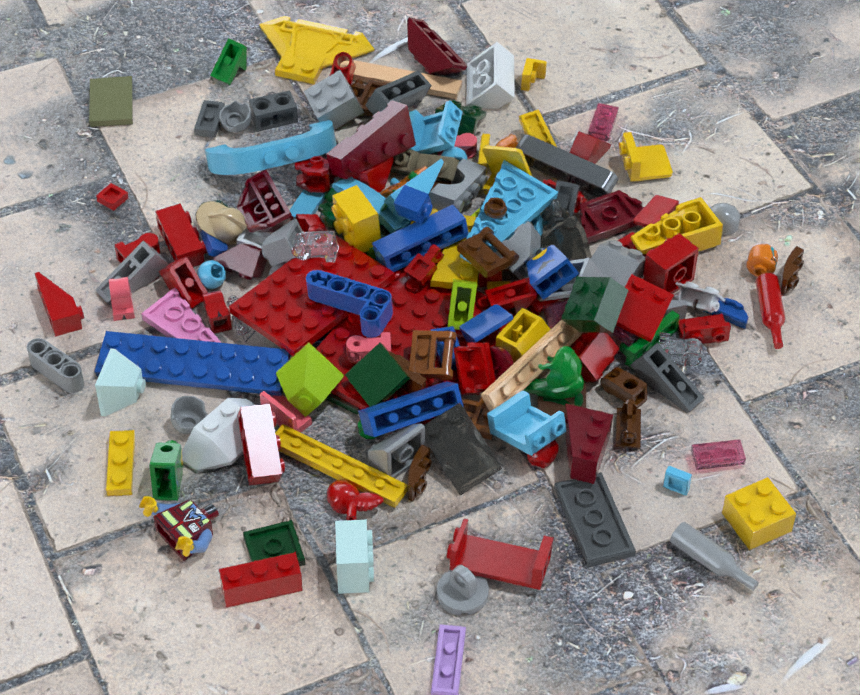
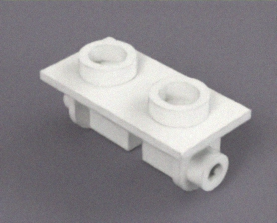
(707, 297)

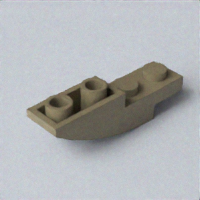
(411, 160)

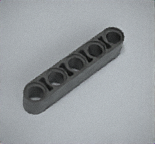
(567, 166)

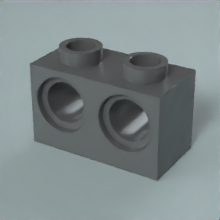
(273, 110)

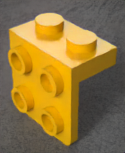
(496, 155)
(644, 161)

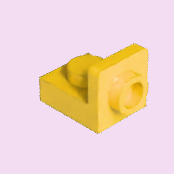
(532, 69)

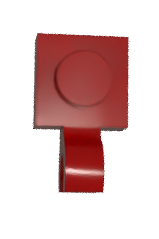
(423, 267)

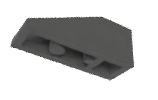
(666, 378)

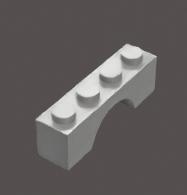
(466, 183)

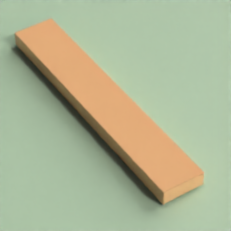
(440, 86)
(526, 367)

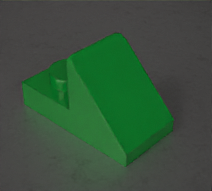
(231, 58)

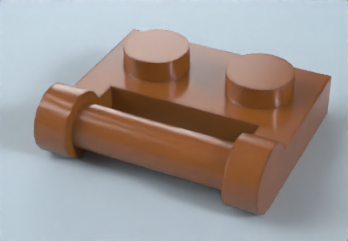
(424, 353)

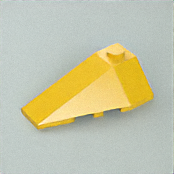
(690, 219)

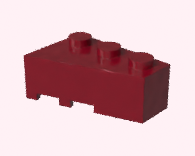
(586, 441)

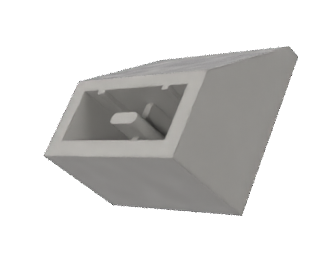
(525, 243)

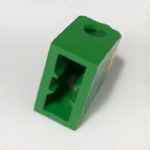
(166, 459)

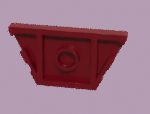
(608, 215)

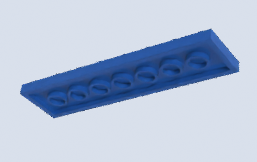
(199, 362)

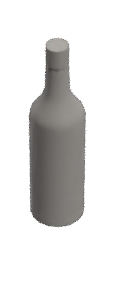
(709, 554)

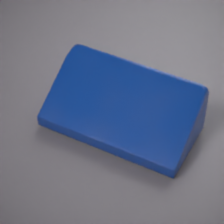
(485, 323)

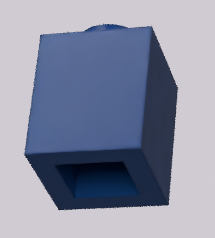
(413, 204)

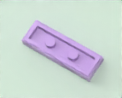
(448, 660)

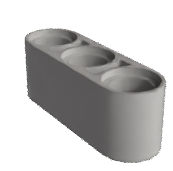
(55, 365)

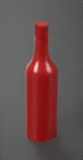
(771, 306)

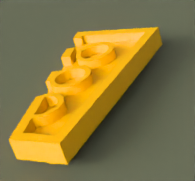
(453, 266)

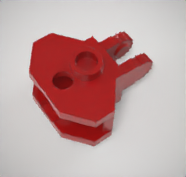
(314, 172)

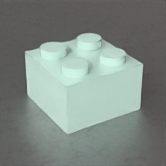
(354, 556)

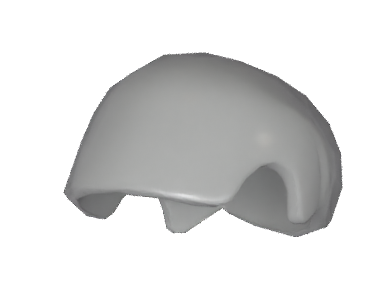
(235, 116)
(728, 217)
(187, 413)

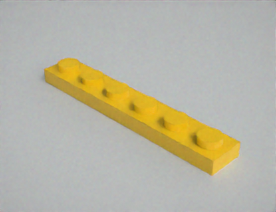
(340, 465)

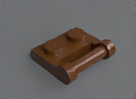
(483, 257)

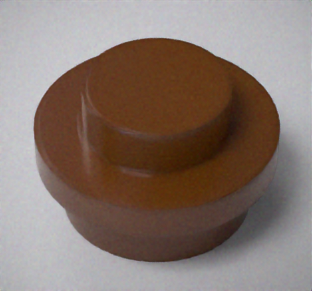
(495, 208)

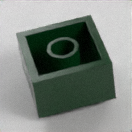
(594, 304)

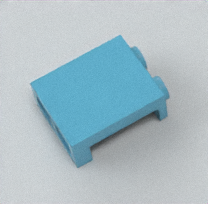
(437, 130)
(525, 425)

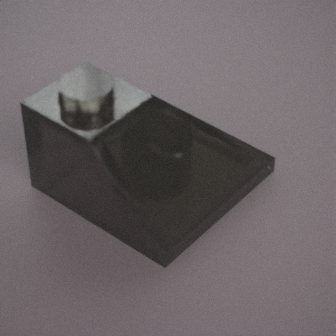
(567, 237)

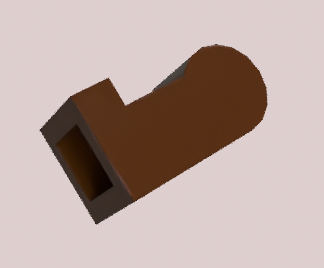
(625, 386)

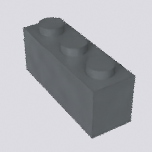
(406, 90)

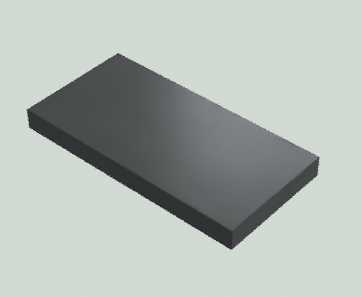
(594, 521)

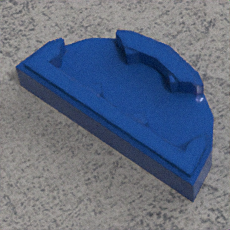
(213, 245)
(732, 312)

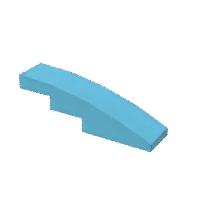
(385, 217)

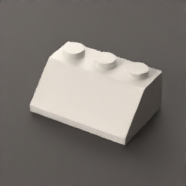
(491, 78)

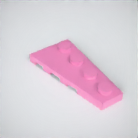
(176, 320)

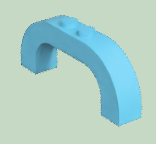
(233, 161)

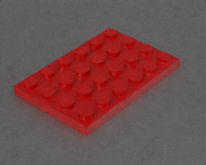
(281, 303)

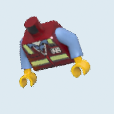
(182, 524)

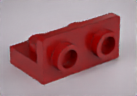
(705, 328)

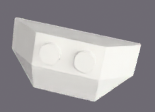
(216, 438)

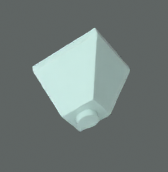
(118, 383)

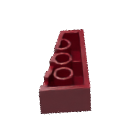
(373, 143)

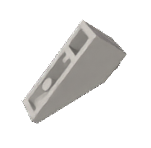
(139, 267)

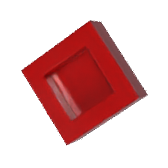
(112, 196)

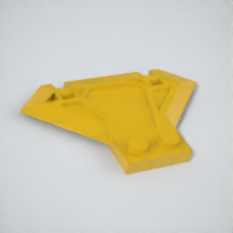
(310, 46)

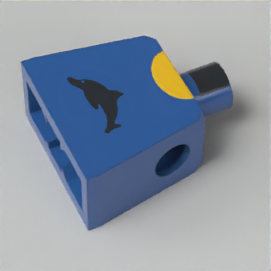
(550, 271)

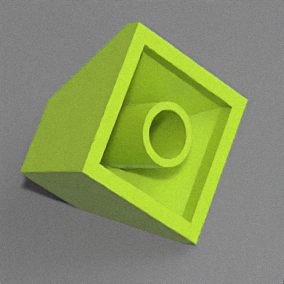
(308, 379)

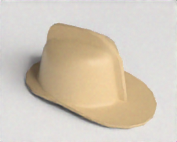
(221, 221)

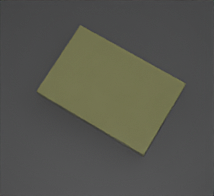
(111, 101)

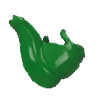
(563, 379)

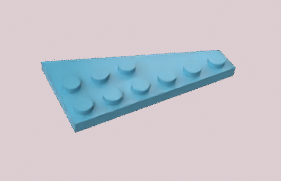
(524, 201)

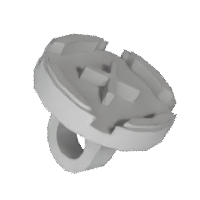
(462, 591)

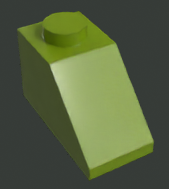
(461, 302)

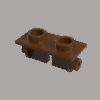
(628, 425)

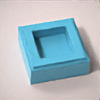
(677, 480)

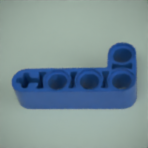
(369, 302)

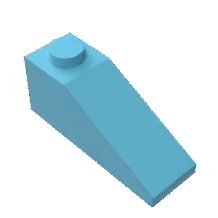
(421, 182)

